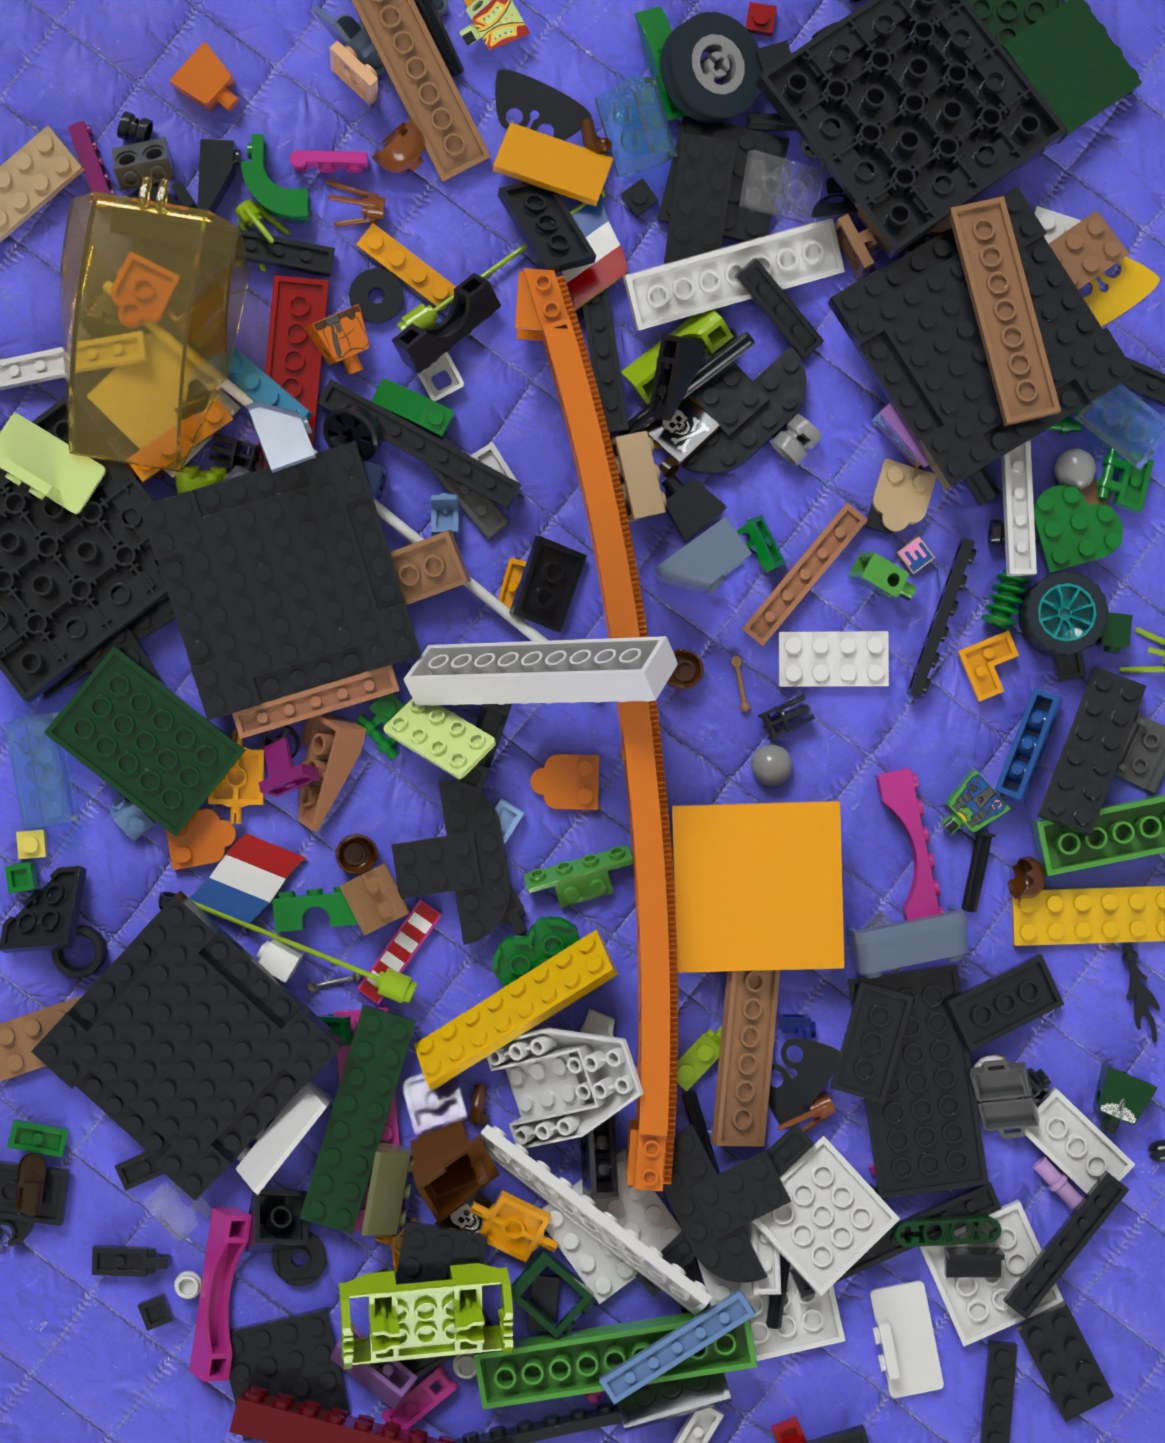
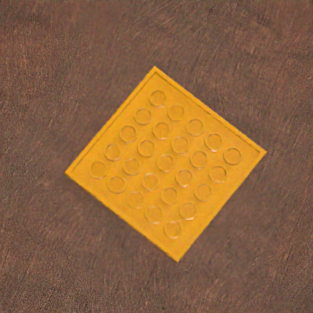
(758, 886)

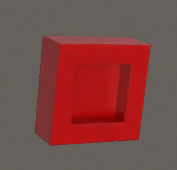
(760, 19)
(788, 1431)

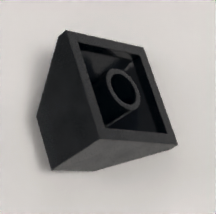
(276, 1221)

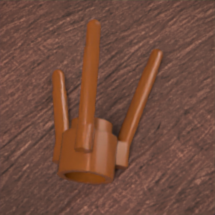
(372, 204)
(819, 1110)

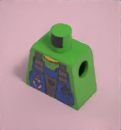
(881, 576)
(972, 804)

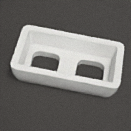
(443, 364)

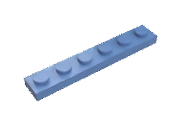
(677, 1346)

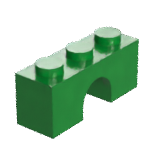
(291, 909)

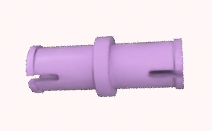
(1057, 1182)

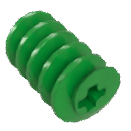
(1005, 600)

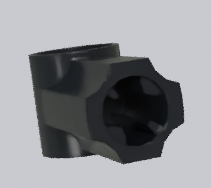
(982, 487)

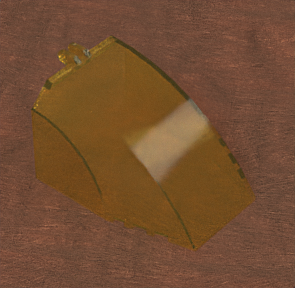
(146, 323)

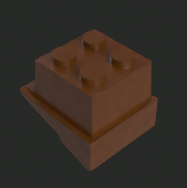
(450, 1168)

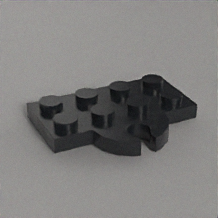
(52, 1207)

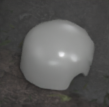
(1075, 468)
(771, 765)

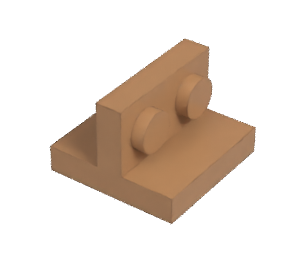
(856, 245)
(374, 899)

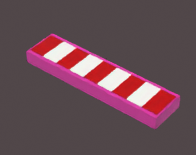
(402, 946)

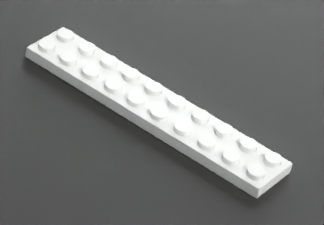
(599, 1225)

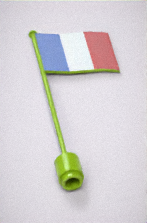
(583, 281)
(247, 884)

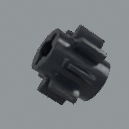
(1039, 1084)

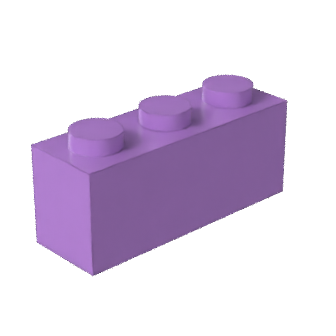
(386, 1380)

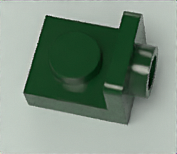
(340, 1025)

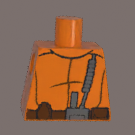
(341, 338)

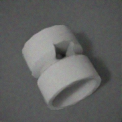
(791, 448)

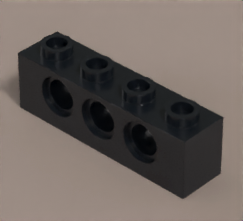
(600, 1161)

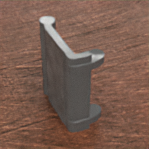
(1143, 754)

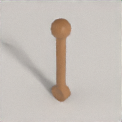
(736, 662)

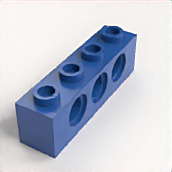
(1028, 745)

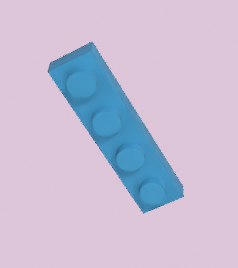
(261, 386)

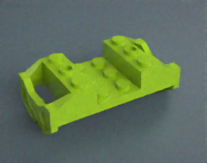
(425, 1316)

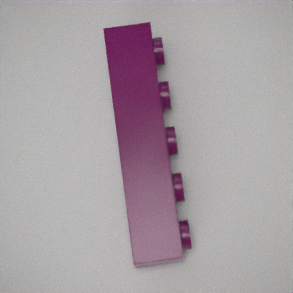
(89, 159)

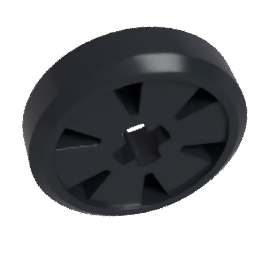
(361, 422)

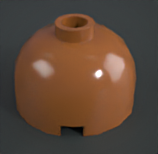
(401, 149)

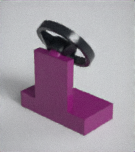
(280, 768)

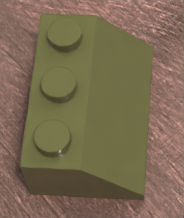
(388, 1190)

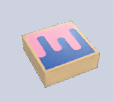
(915, 555)

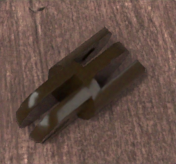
(30, 1184)

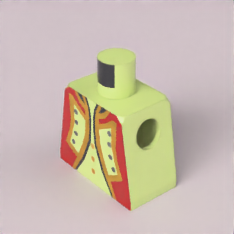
(494, 22)

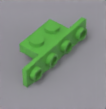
(580, 878)

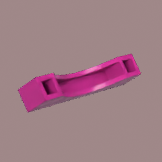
(898, 794)
(211, 1343)

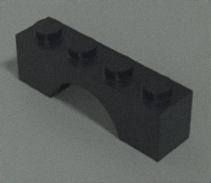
(471, 305)
(492, 721)

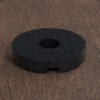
(377, 279)
(301, 1274)

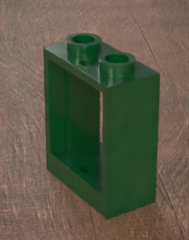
(530, 1273)

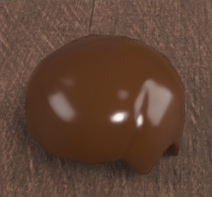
(687, 672)
(356, 853)
(1028, 879)

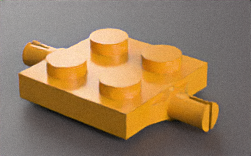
(241, 783)
(514, 1226)

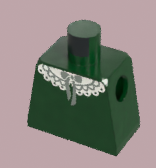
(1121, 1097)

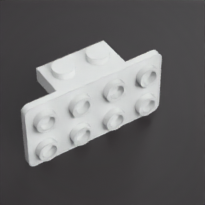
(906, 1339)

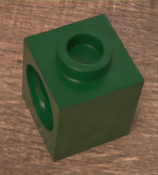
(1116, 633)

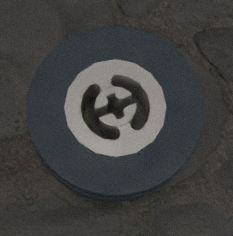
(692, 80)

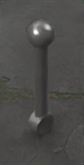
(313, 986)

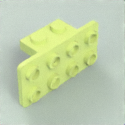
(46, 465)
(440, 737)

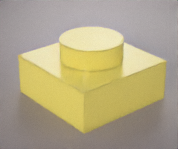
(32, 844)

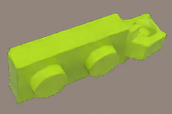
(698, 1058)

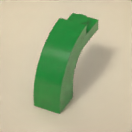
(278, 201)

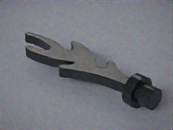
(1143, 995)

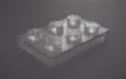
(781, 187)

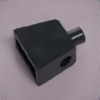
(691, 506)

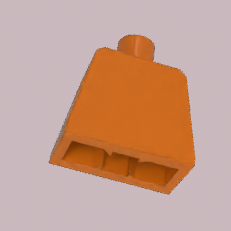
(205, 80)

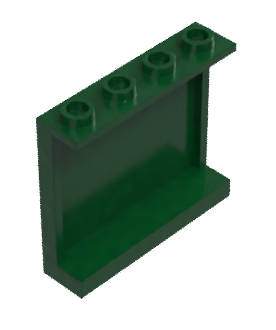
(1073, 64)

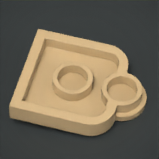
(902, 494)

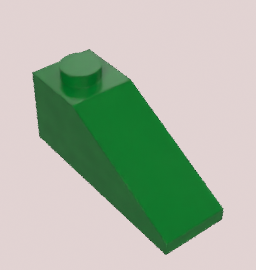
(414, 408)

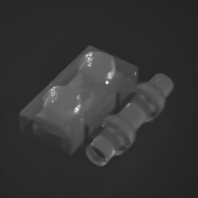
(173, 1213)

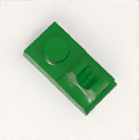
(765, 545)
(37, 1138)

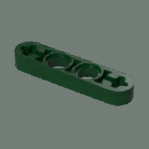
(947, 1227)

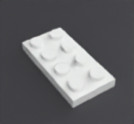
(833, 659)
(1075, 1142)

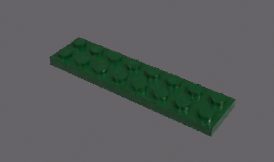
(357, 1119)

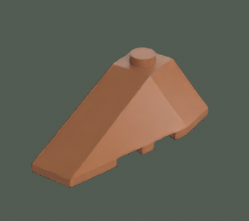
(333, 748)

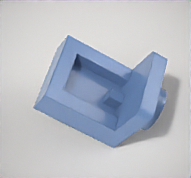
(444, 514)
(130, 818)

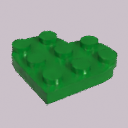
(1072, 530)
(522, 954)

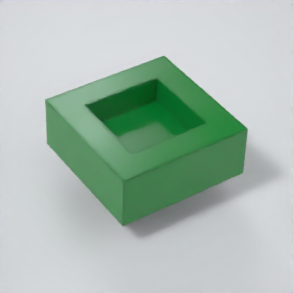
(21, 877)

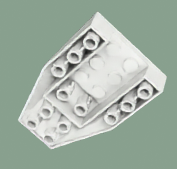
(565, 1082)

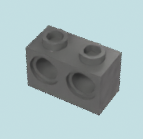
(142, 159)

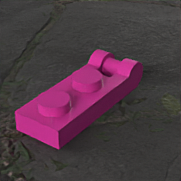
(329, 161)
(421, 1399)

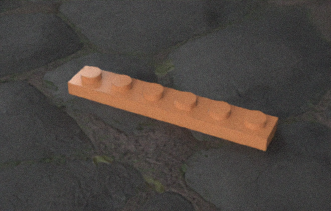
(804, 574)
(316, 701)

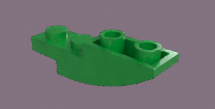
(653, 31)

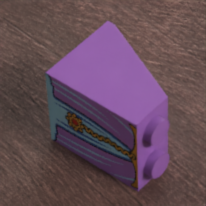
(894, 429)

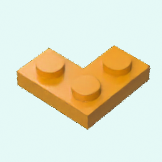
(980, 660)

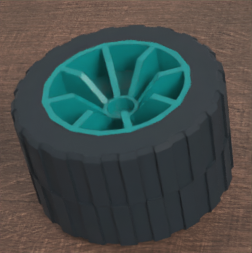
(1063, 614)

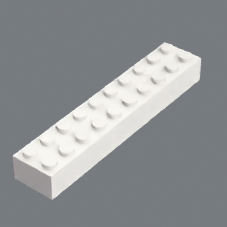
(542, 671)

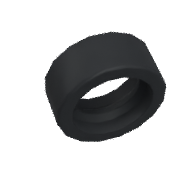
(100, 954)

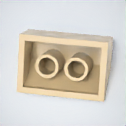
(638, 476)

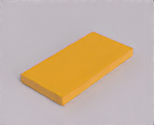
(552, 164)

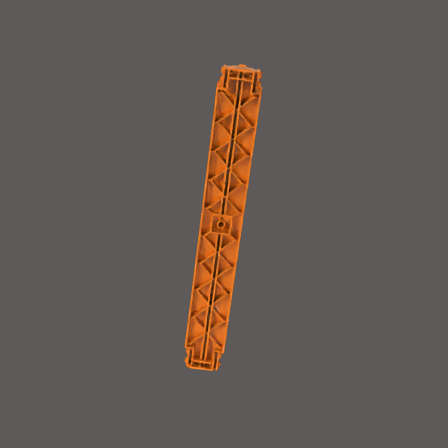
(549, 316)

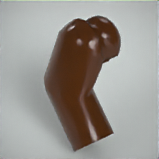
(593, 141)
(477, 1113)

